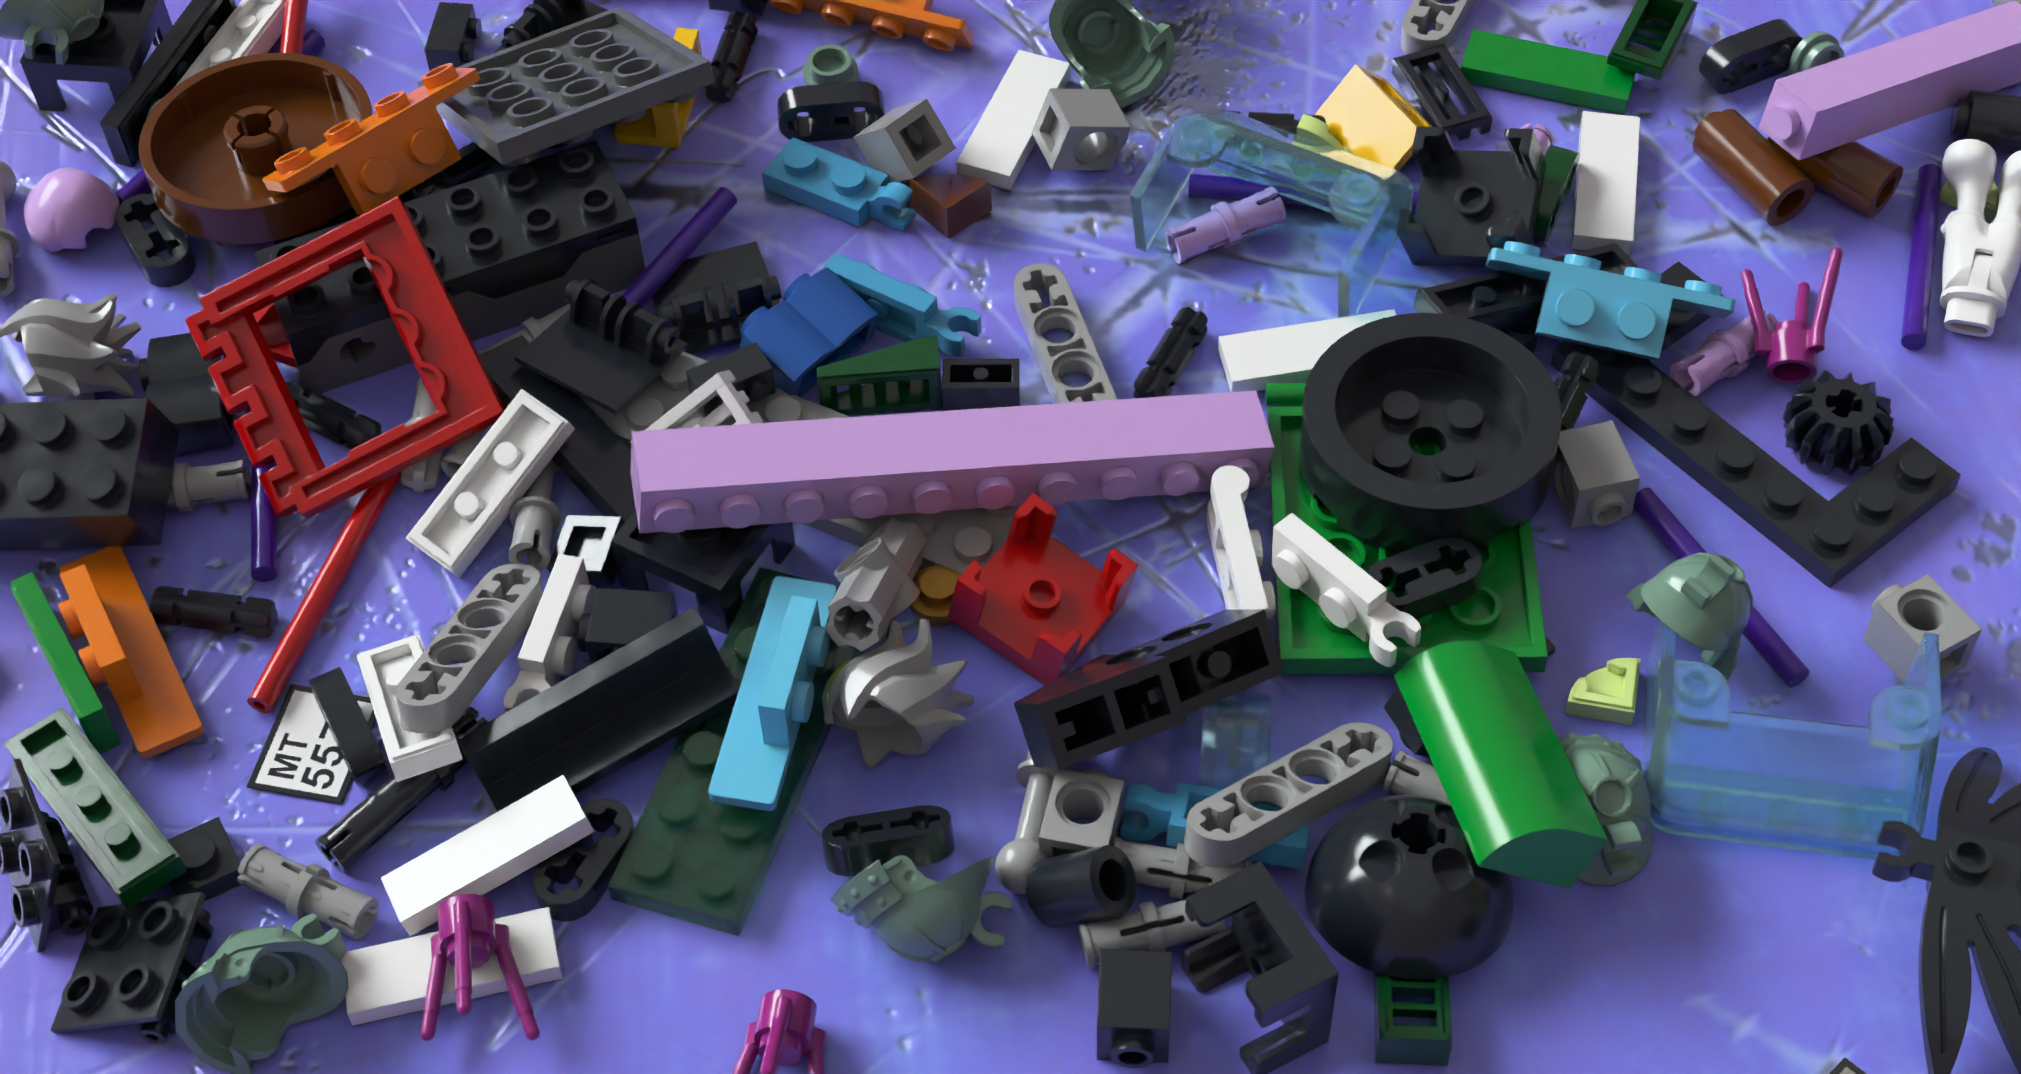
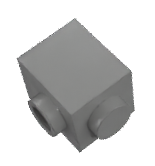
(905, 141)

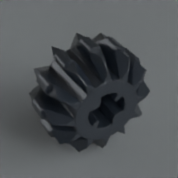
(1838, 423)

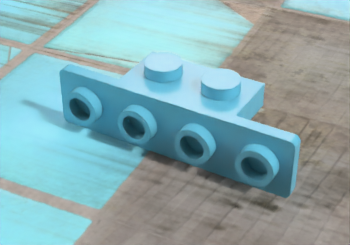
(1604, 307)
(773, 694)

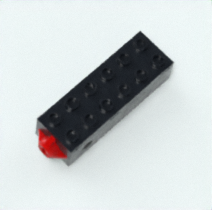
(500, 249)

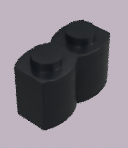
(183, 390)

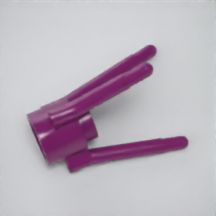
(1794, 343)
(466, 942)
(783, 1034)

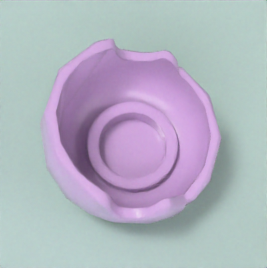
(67, 207)

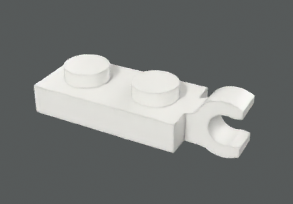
(1341, 588)
(551, 638)

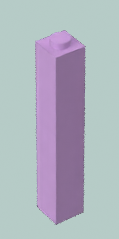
(1894, 82)

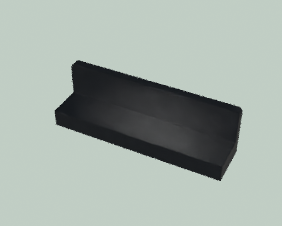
(604, 713)

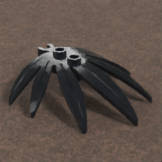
(1968, 903)

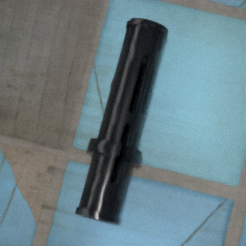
(390, 805)

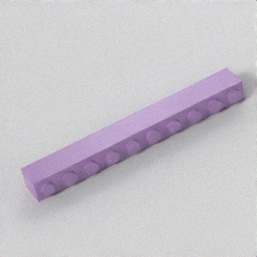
(943, 460)

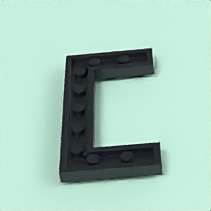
(1816, 533)

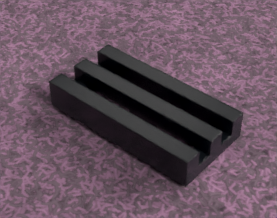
(1432, 97)

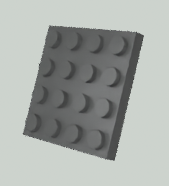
(572, 84)

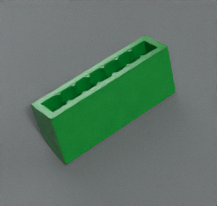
(1501, 762)

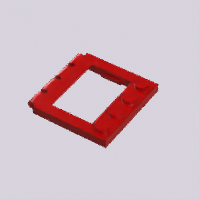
(425, 322)

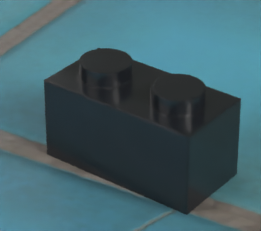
(452, 35)
(748, 367)
(980, 383)

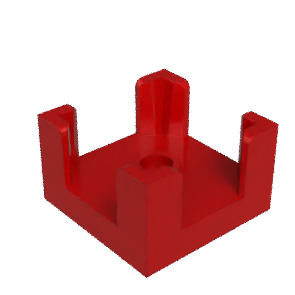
(1039, 597)

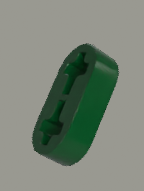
(1557, 183)

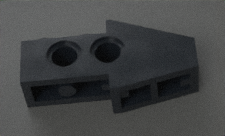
(1147, 687)

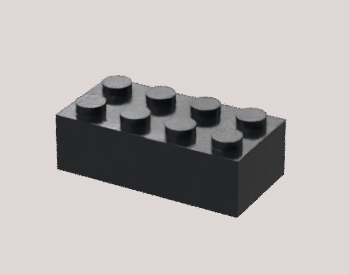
(84, 473)

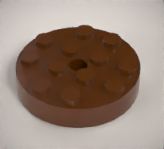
(226, 129)

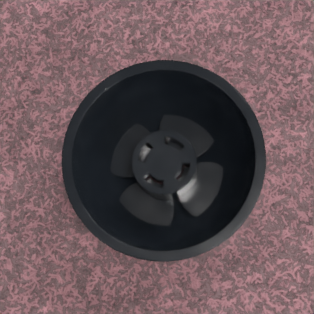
(1405, 892)

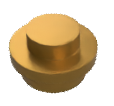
(936, 594)

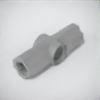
(875, 584)

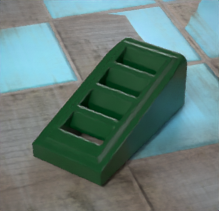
(1653, 36)
(896, 380)
(1412, 1042)

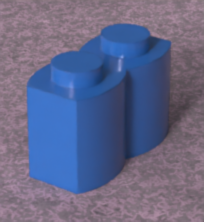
(810, 329)

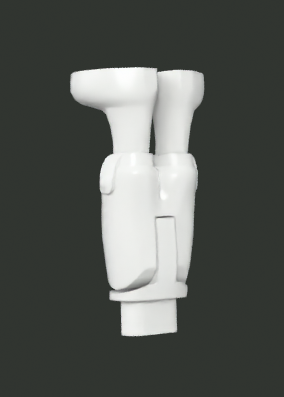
(1979, 256)

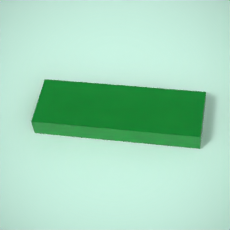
(1546, 72)
(64, 663)

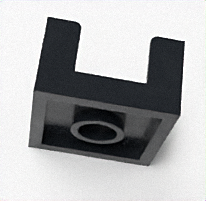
(106, 56)
(1471, 198)
(701, 561)
(1288, 967)

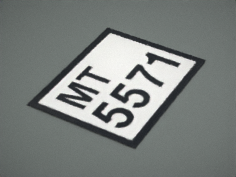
(301, 752)

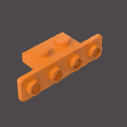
(889, 19)
(388, 149)
(127, 651)

